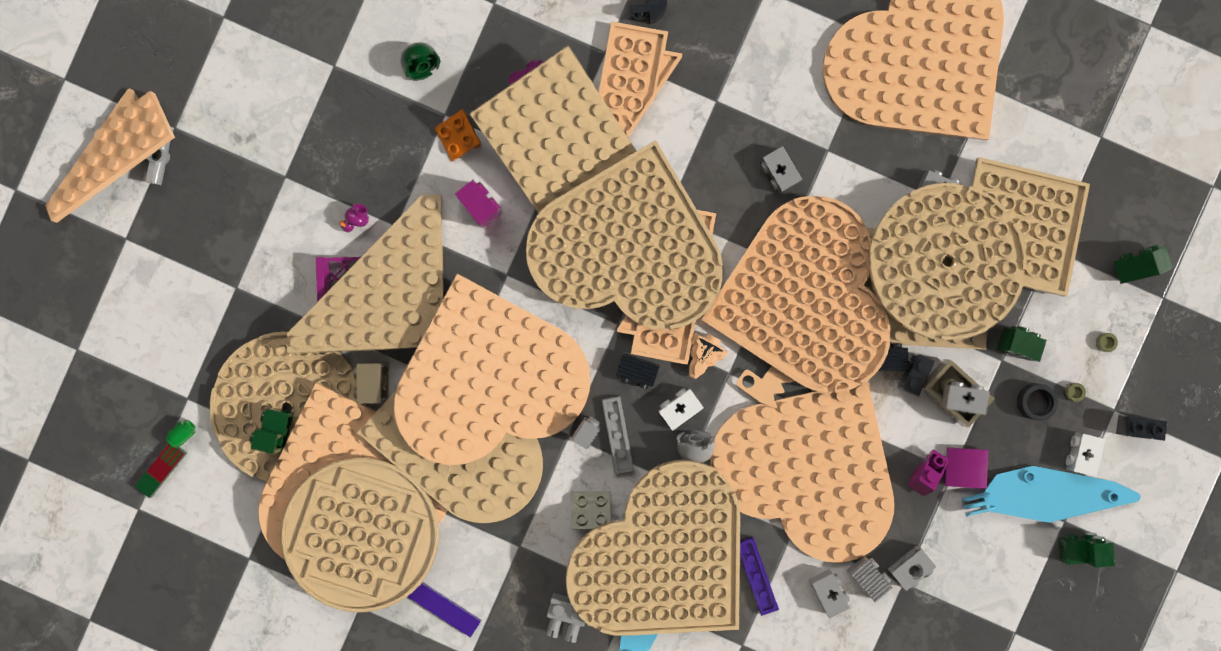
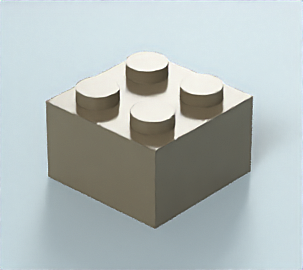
(371, 382)

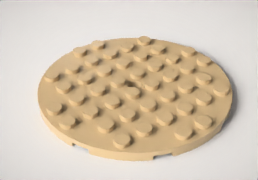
(984, 253)
(266, 377)

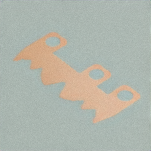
(767, 386)

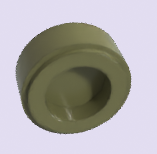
(1106, 342)
(1074, 392)

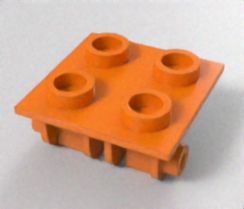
(457, 135)

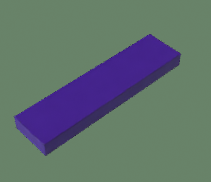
(757, 577)
(445, 609)

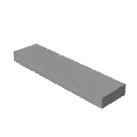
(617, 435)

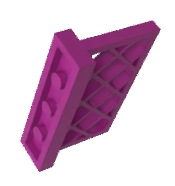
(323, 271)

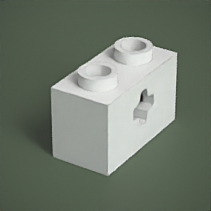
(677, 418)
(1090, 462)

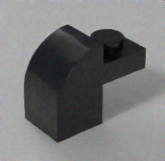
(653, 9)

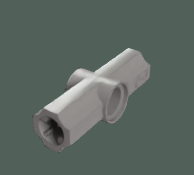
(155, 167)

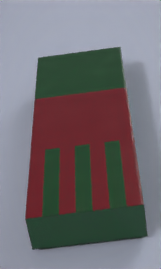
(160, 470)

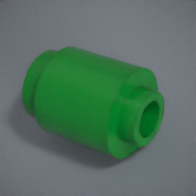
(181, 433)

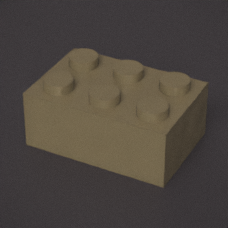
(944, 374)

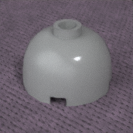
(696, 446)

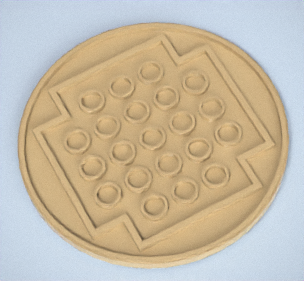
(359, 535)

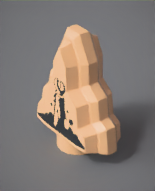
(704, 354)

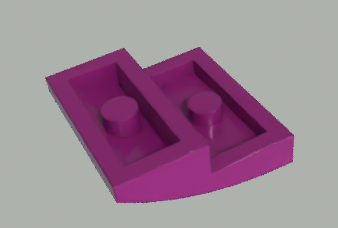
(967, 467)

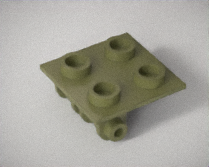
(590, 509)

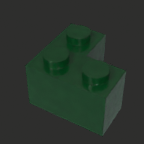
(1149, 263)
(1022, 343)
(273, 432)
(1086, 550)

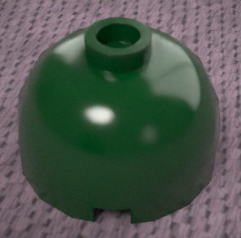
(419, 61)

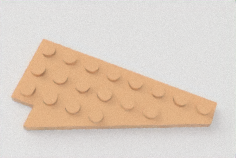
(634, 71)
(124, 140)
(664, 344)

